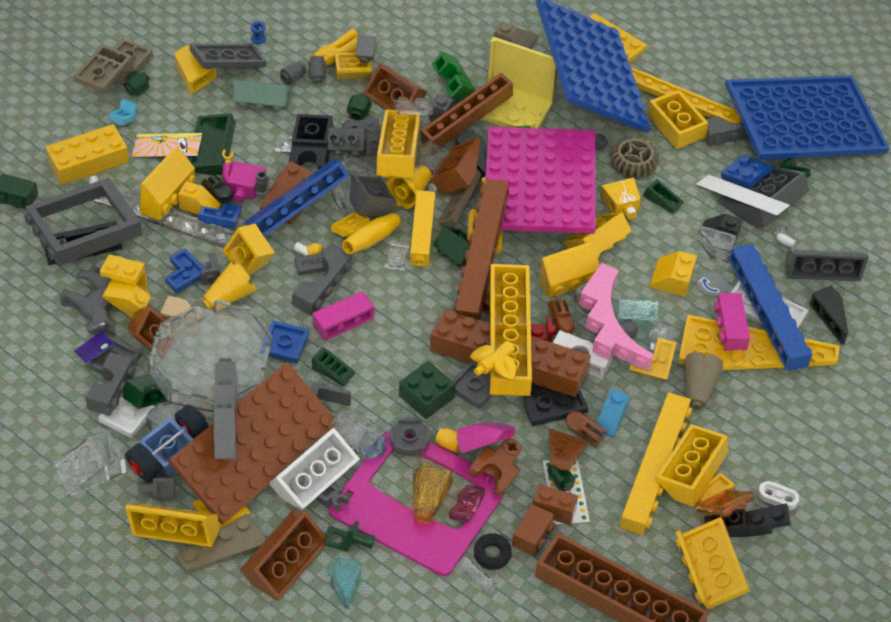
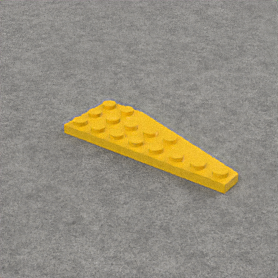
(703, 336)

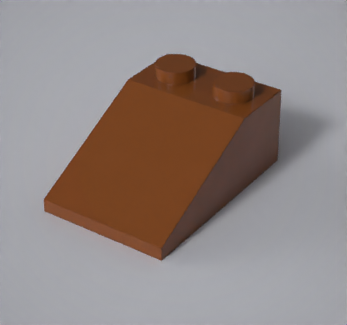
(457, 167)
(286, 180)

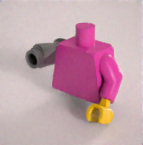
(244, 179)

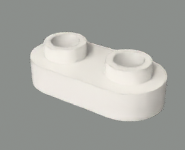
(778, 494)

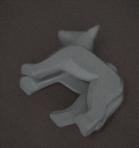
(91, 305)

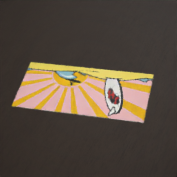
(162, 144)

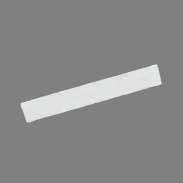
(742, 194)

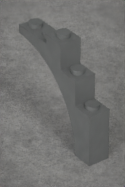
(225, 409)

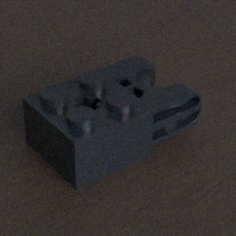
(311, 139)

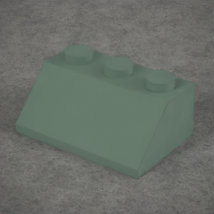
(261, 94)

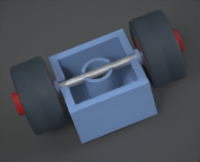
(154, 450)

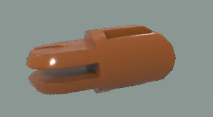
(561, 316)
(582, 424)

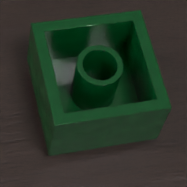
(427, 389)

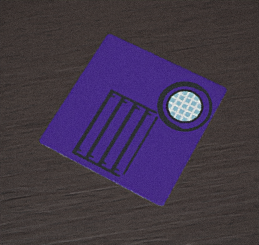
(94, 347)

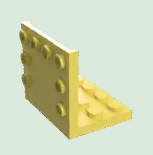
(533, 84)

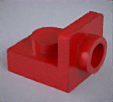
(544, 331)

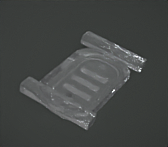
(397, 255)

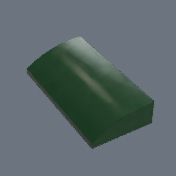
(216, 136)

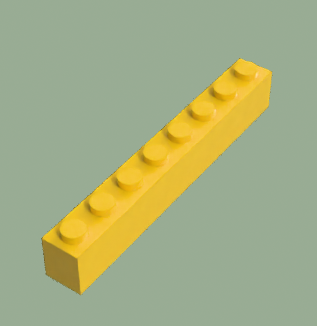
(661, 445)

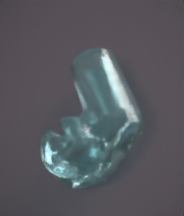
(377, 450)

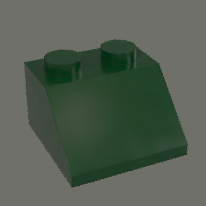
(453, 243)

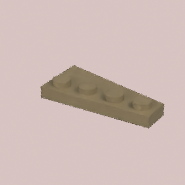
(232, 540)

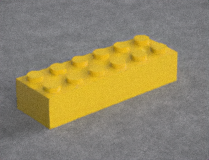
(398, 145)

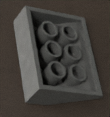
(779, 184)

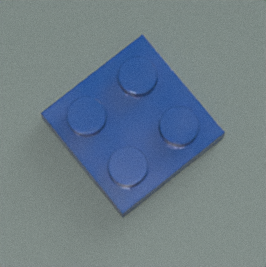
(746, 171)
(287, 341)

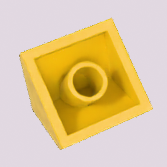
(351, 68)

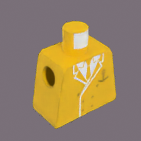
(622, 197)

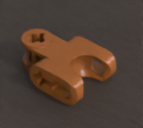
(498, 464)

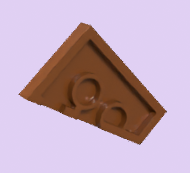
(564, 449)

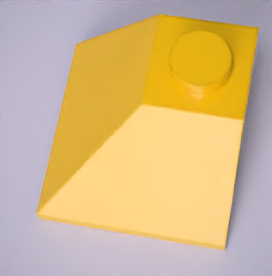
(127, 296)

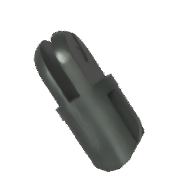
(218, 189)

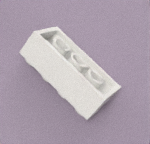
(314, 470)

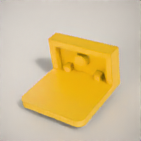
(124, 270)

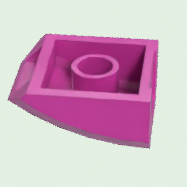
(482, 435)

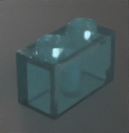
(637, 309)

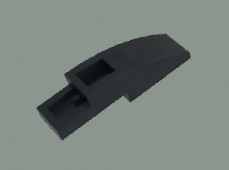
(754, 522)

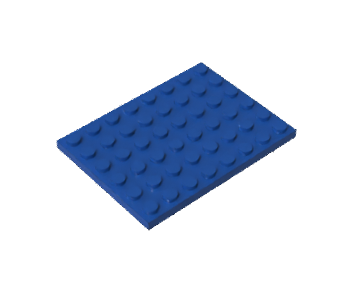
(593, 65)
(806, 117)

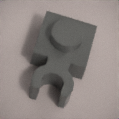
(334, 496)

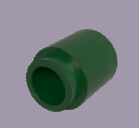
(562, 479)

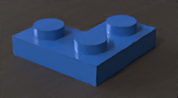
(226, 217)
(187, 271)

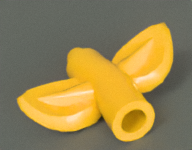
(497, 359)

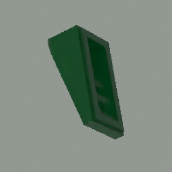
(654, 194)
(323, 358)

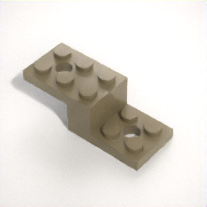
(112, 65)

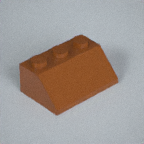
(390, 85)

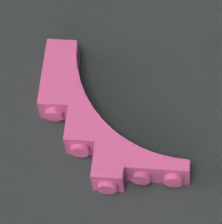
(601, 320)

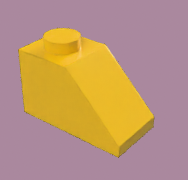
(195, 196)

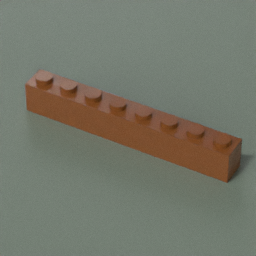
(482, 249)

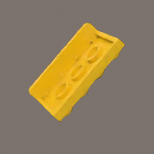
(712, 563)

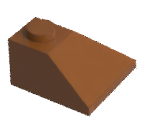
(145, 325)

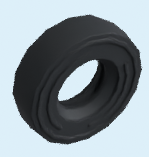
(492, 563)

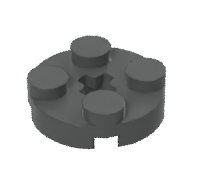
(409, 446)

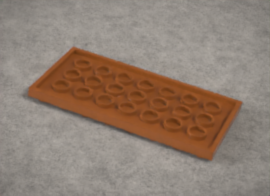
(271, 432)

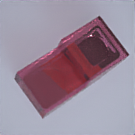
(468, 503)

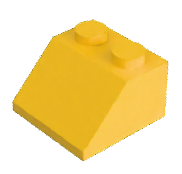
(248, 249)
(674, 273)

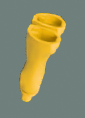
(345, 44)

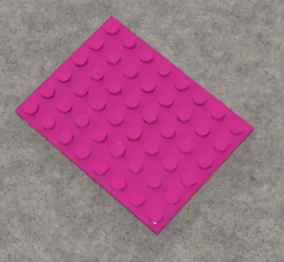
(547, 177)

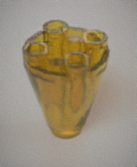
(429, 491)

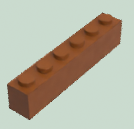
(468, 111)

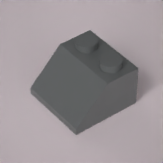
(371, 196)

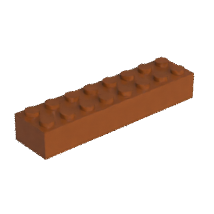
(552, 364)
(611, 586)

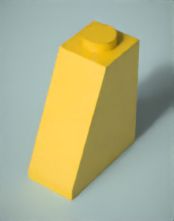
(191, 71)

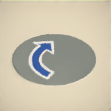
(711, 283)

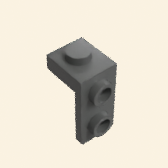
(332, 394)

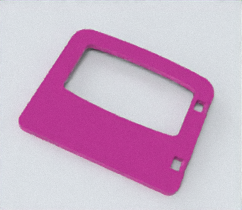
(394, 524)

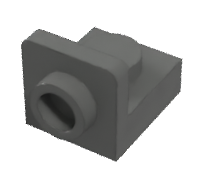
(211, 272)

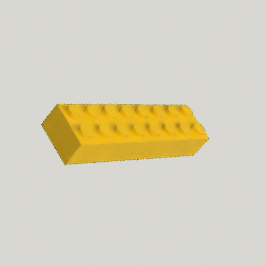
(511, 323)

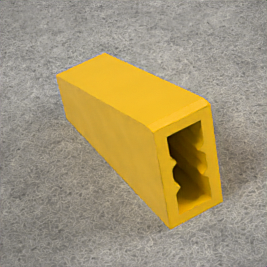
(422, 228)

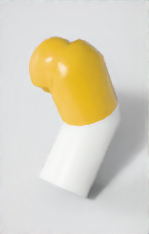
(314, 248)

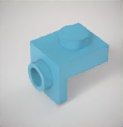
(124, 114)

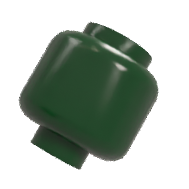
(136, 83)
(359, 107)

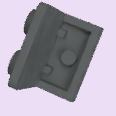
(373, 130)

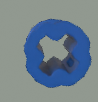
(258, 32)

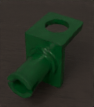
(349, 538)

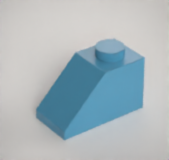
(613, 412)

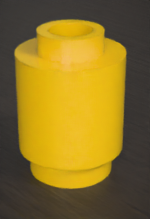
(448, 439)

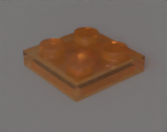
(725, 502)

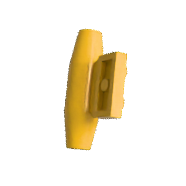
(363, 232)

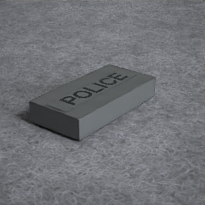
(309, 264)

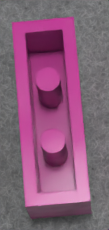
(343, 315)
(732, 321)

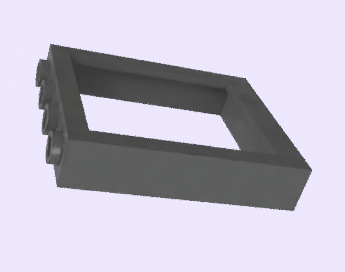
(93, 242)

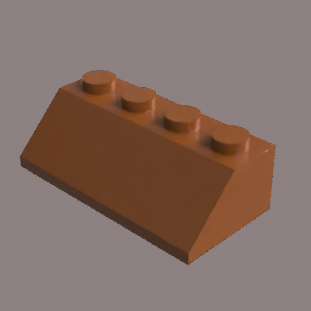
(285, 554)

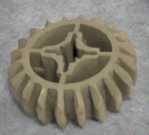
(634, 157)

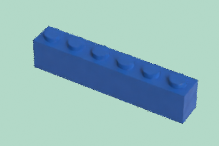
(299, 197)

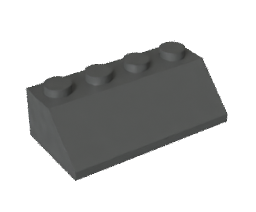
(825, 265)

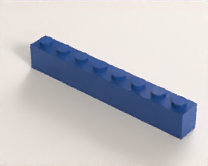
(770, 307)

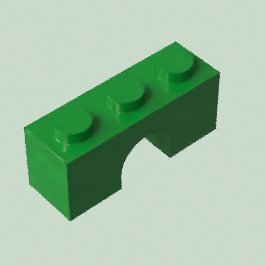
(458, 83)

